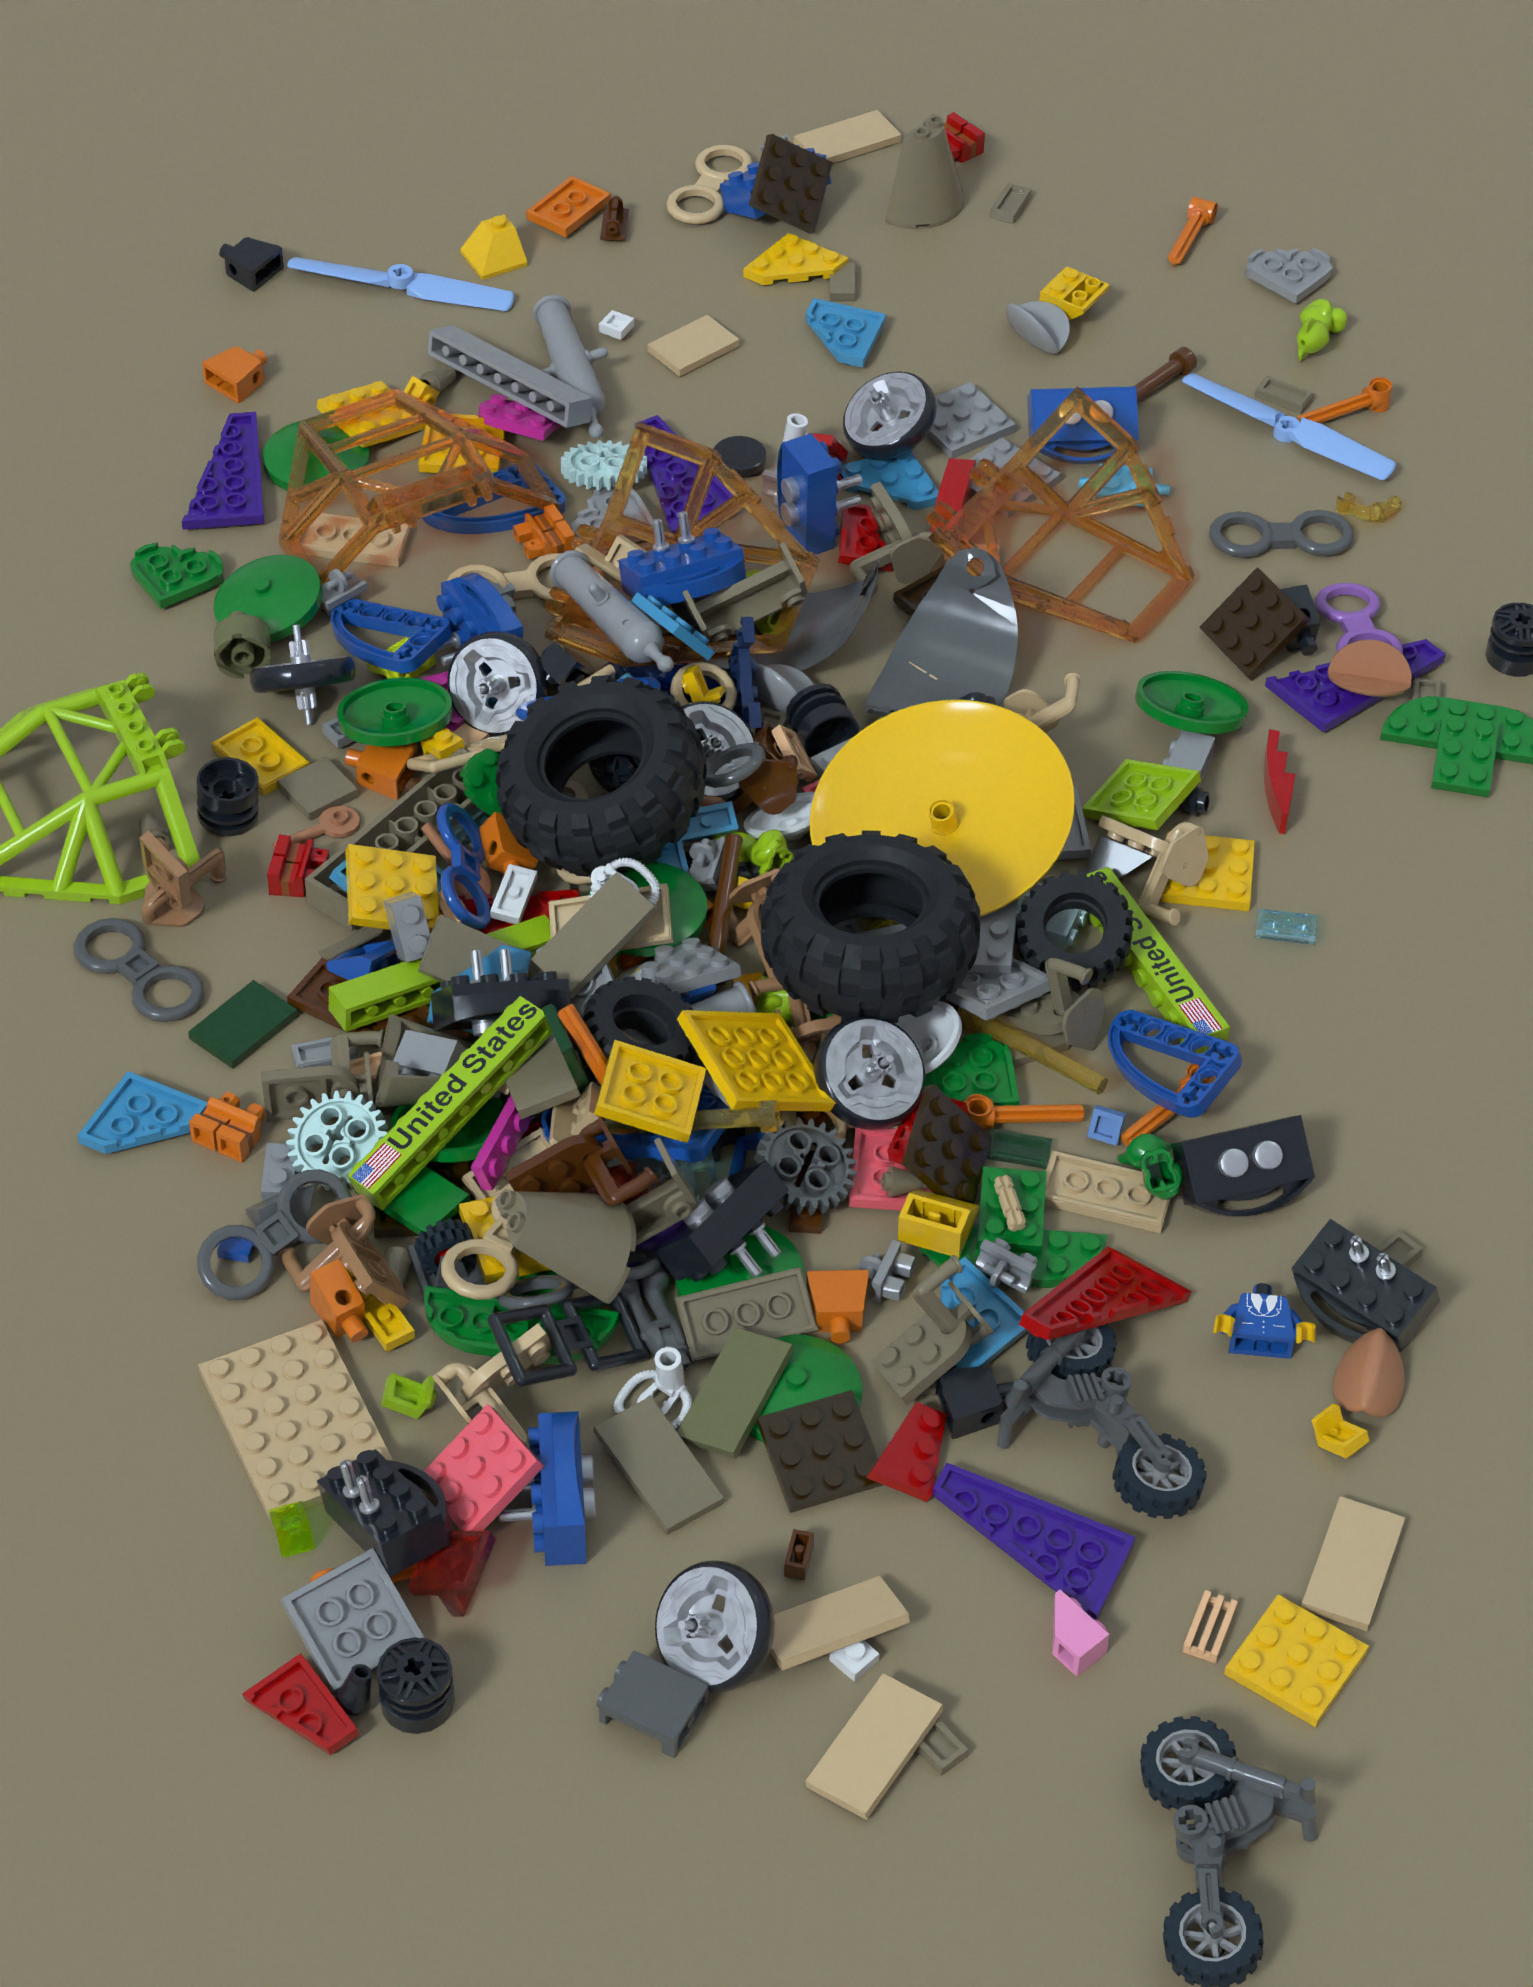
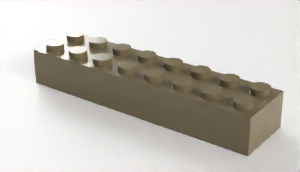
(394, 830)

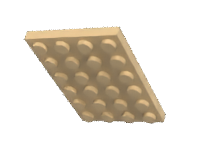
(291, 1413)

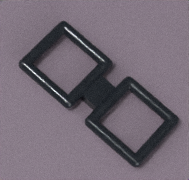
(567, 1338)

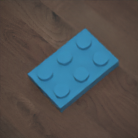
(674, 624)

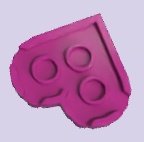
(515, 418)

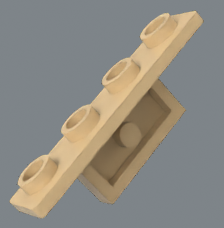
(609, 564)
(574, 1115)

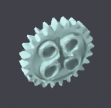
(597, 464)
(313, 1131)

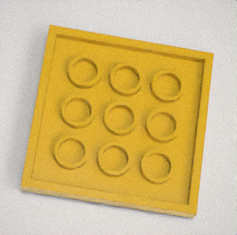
(754, 1059)

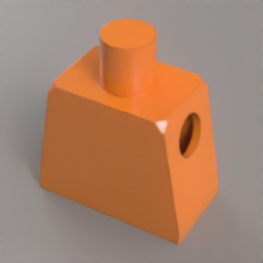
(235, 372)
(383, 767)
(502, 847)
(338, 1301)
(838, 1301)

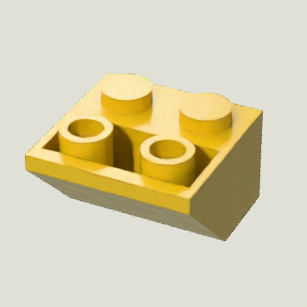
(1073, 292)
(936, 1222)

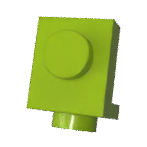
(408, 1395)

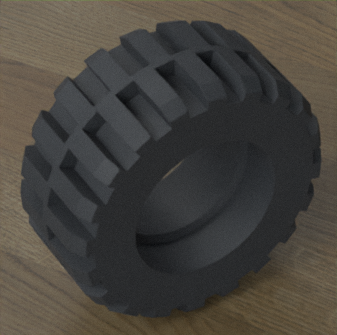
(1083, 894)
(638, 1007)

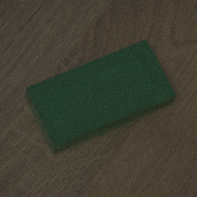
(1019, 1148)

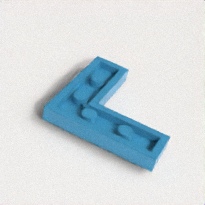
(709, 822)

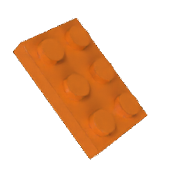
(568, 206)

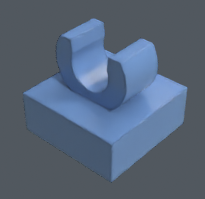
(1106, 1125)

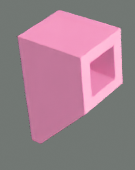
(1076, 1636)

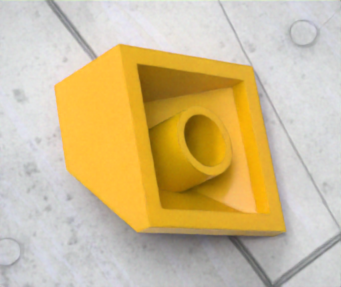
(494, 248)

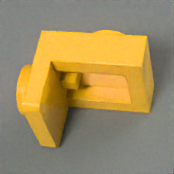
(421, 390)
(695, 685)
(442, 744)
(1336, 1434)

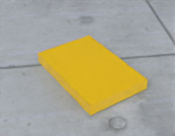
(263, 751)

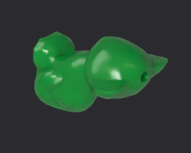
(1160, 1172)

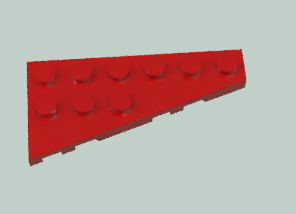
(1101, 1293)

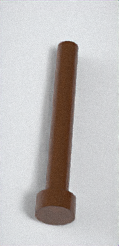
(1180, 362)
(725, 886)

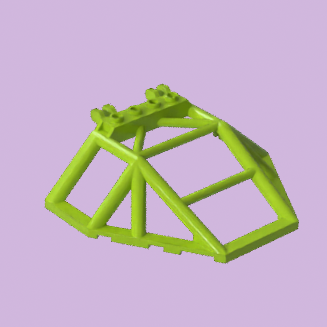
(148, 758)

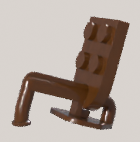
(775, 781)
(578, 1165)

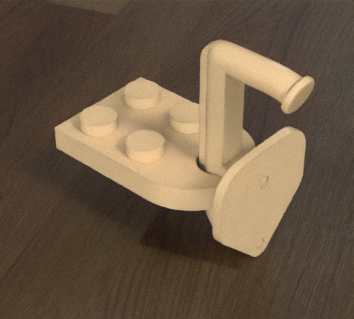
(1038, 711)
(1179, 858)
(482, 1384)

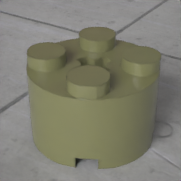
(241, 644)

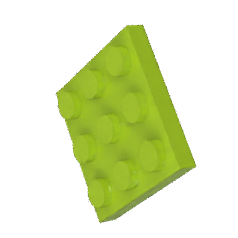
(1142, 794)

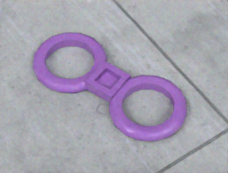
(1355, 624)

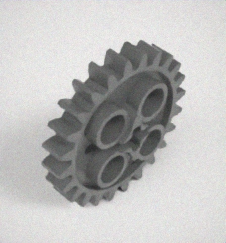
(832, 1178)

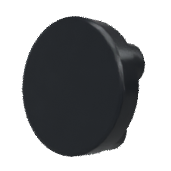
(743, 455)

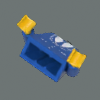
(1263, 1325)

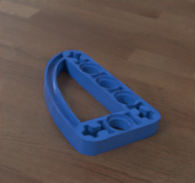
(449, 521)
(424, 631)
(1209, 1061)

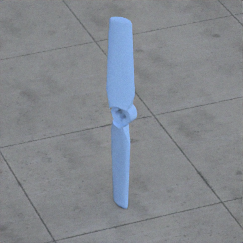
(418, 285)
(1305, 433)

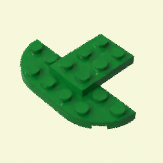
(1465, 738)
(1056, 1251)
(465, 1325)

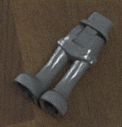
(665, 1330)

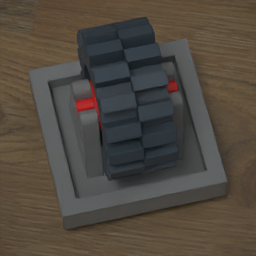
(431, 1248)

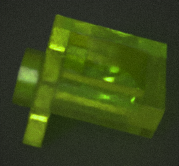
(291, 1529)

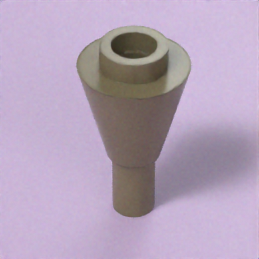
(899, 1182)

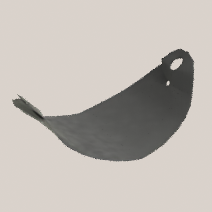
(821, 626)
(956, 638)

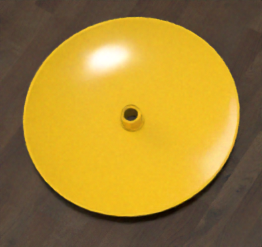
(960, 760)

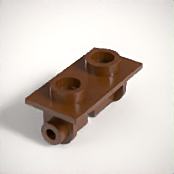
(614, 220)

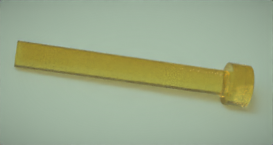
(1035, 1051)
(764, 1116)

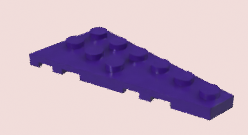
(674, 480)
(231, 481)
(1327, 704)
(1043, 1538)

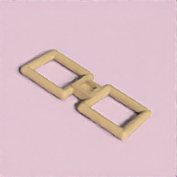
(431, 764)

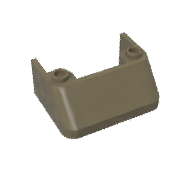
(752, 597)
(664, 1204)

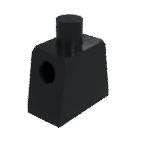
(252, 262)
(1306, 637)
(971, 1399)

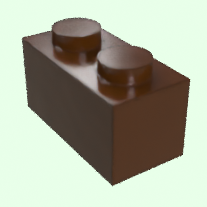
(799, 1554)

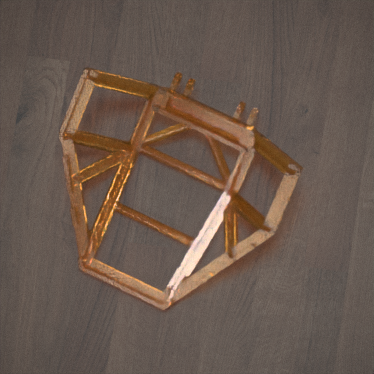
(396, 503)
(617, 524)
(955, 530)

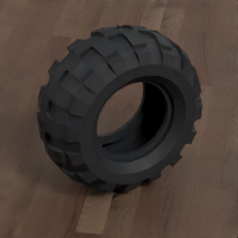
(583, 726)
(870, 973)

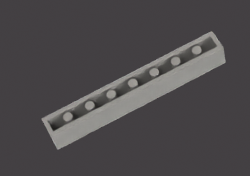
(510, 376)

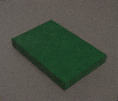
(242, 1024)
(566, 1047)

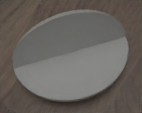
(1040, 324)
(778, 684)

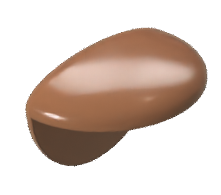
(1370, 669)
(1370, 1375)

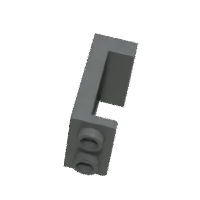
(654, 1700)

